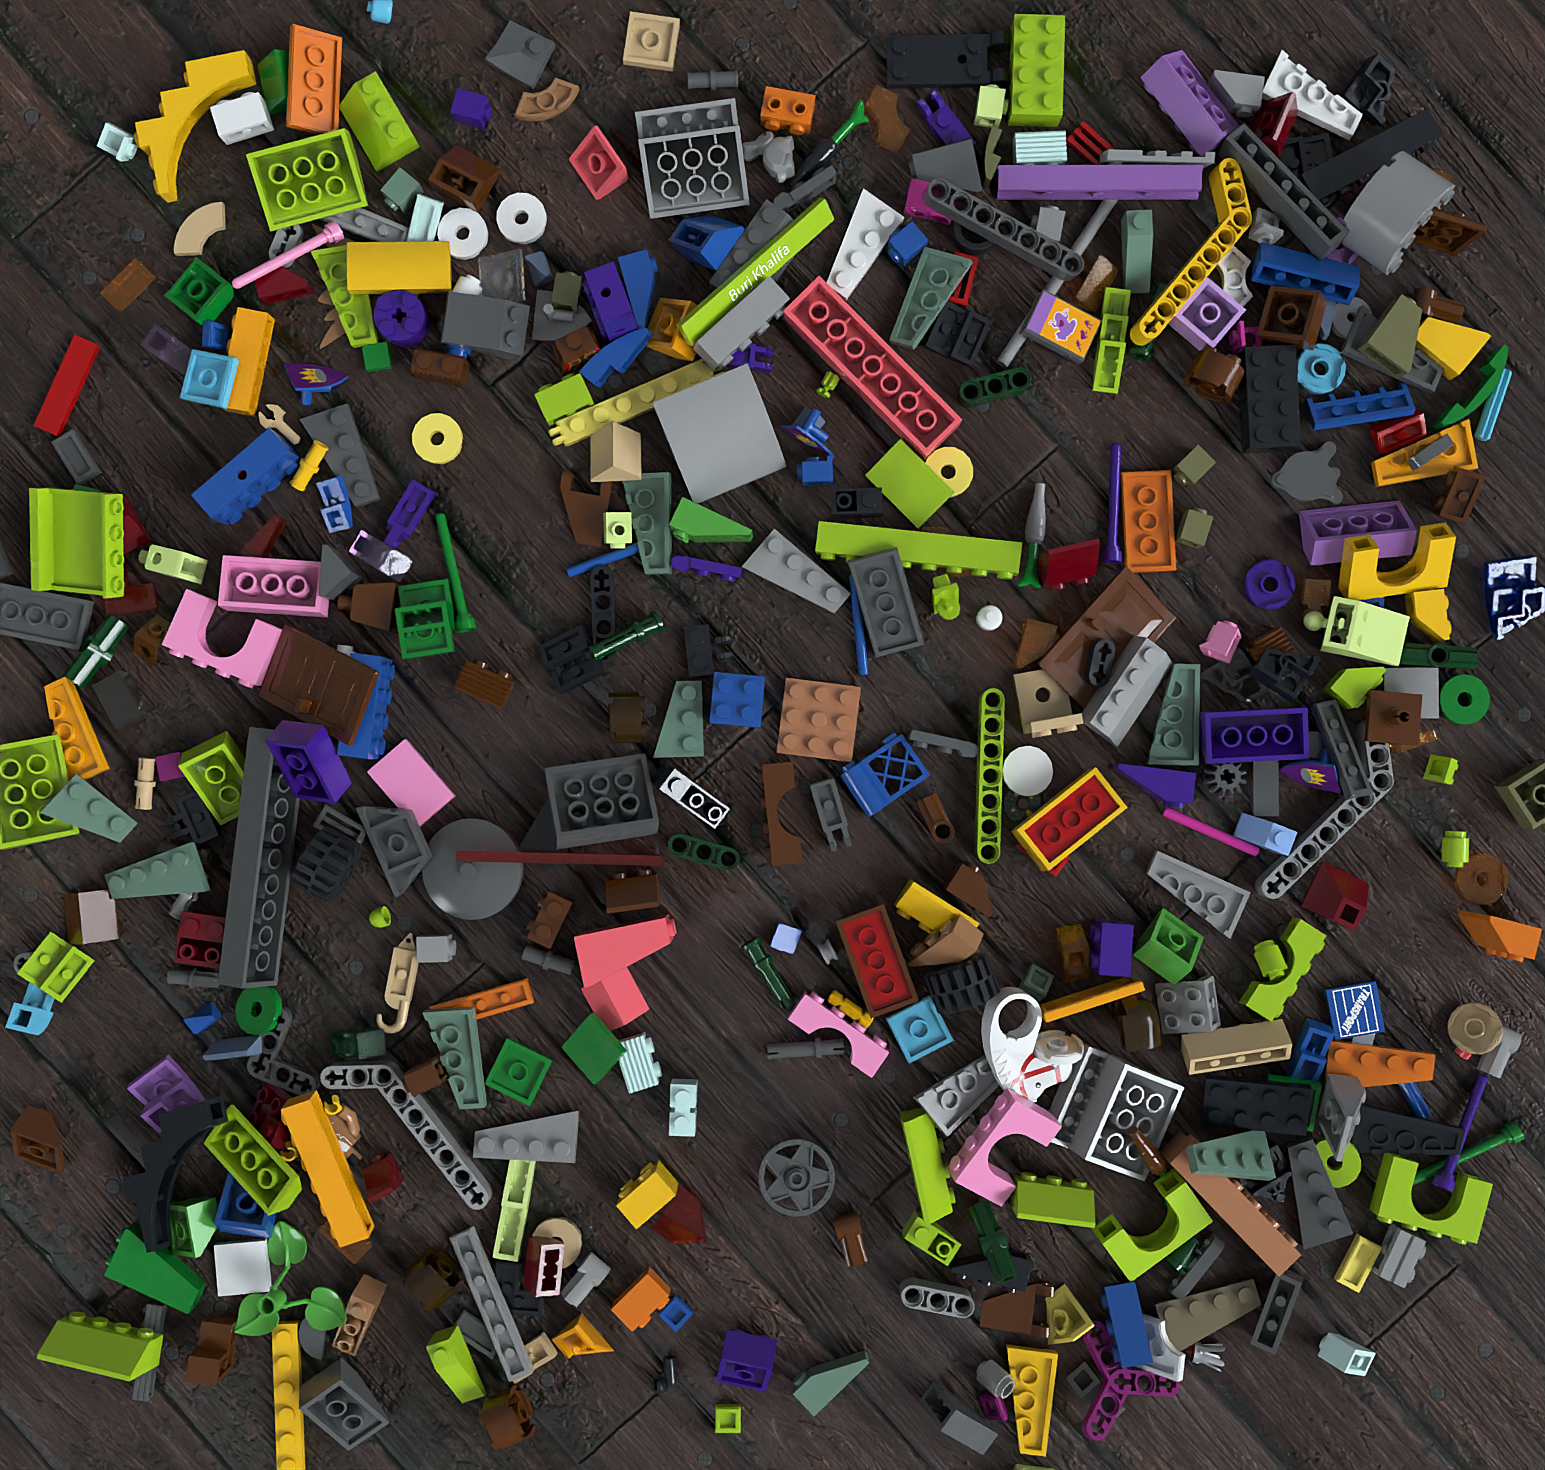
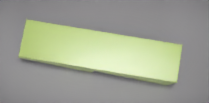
(514, 1210)

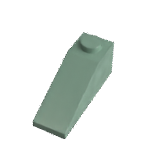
(1137, 250)
(823, 1382)

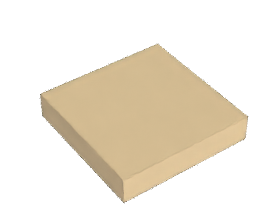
(651, 41)

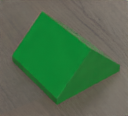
(274, 80)

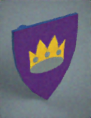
(312, 378)
(807, 431)
(1314, 773)

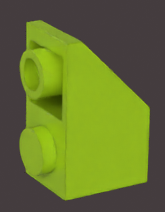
(1351, 685)
(931, 1238)

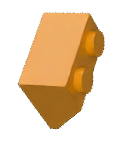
(667, 335)

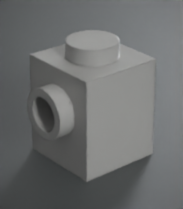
(1049, 222)
(435, 948)

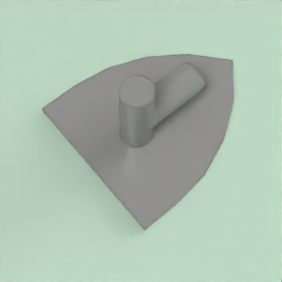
(555, 323)

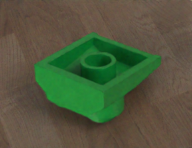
(201, 292)

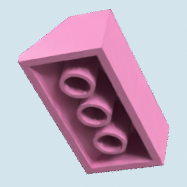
(271, 586)

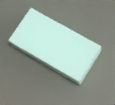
(424, 219)

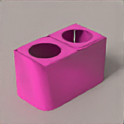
(916, 207)

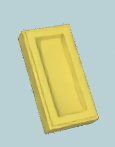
(1357, 1263)

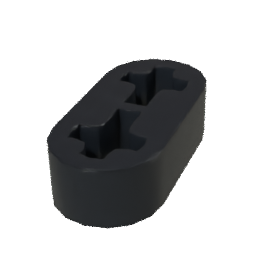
(1099, 662)

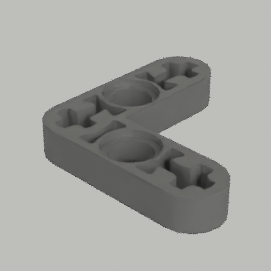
(272, 1063)

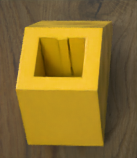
(1429, 613)

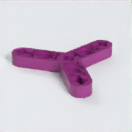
(1116, 1392)

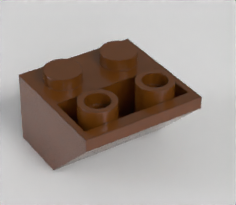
(464, 178)

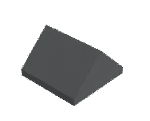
(336, 574)

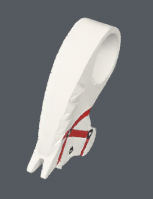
(1012, 1053)

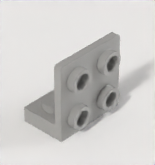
(1188, 1006)

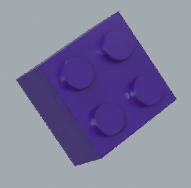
(1110, 947)

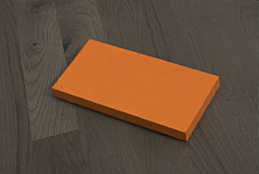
(313, 80)
(1147, 521)

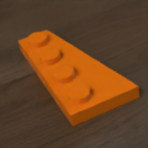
(1378, 1064)

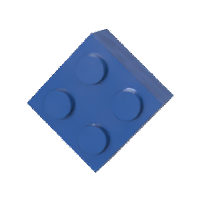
(737, 700)

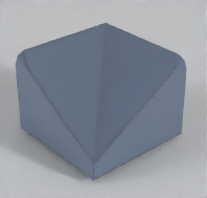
(539, 268)

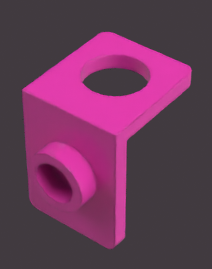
(1237, 337)

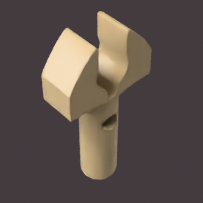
(278, 423)

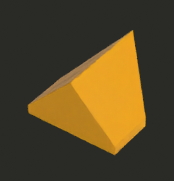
(580, 1338)

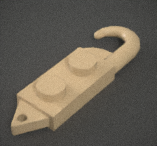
(400, 983)

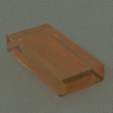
(127, 285)

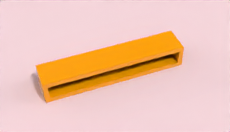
(327, 1168)

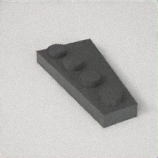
(1316, 1200)

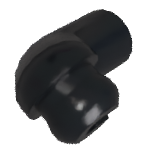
(666, 1377)

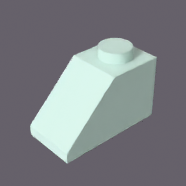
(1345, 1354)

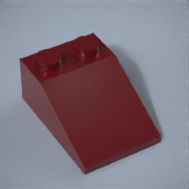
(1068, 565)

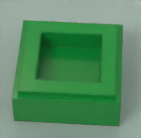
(377, 357)

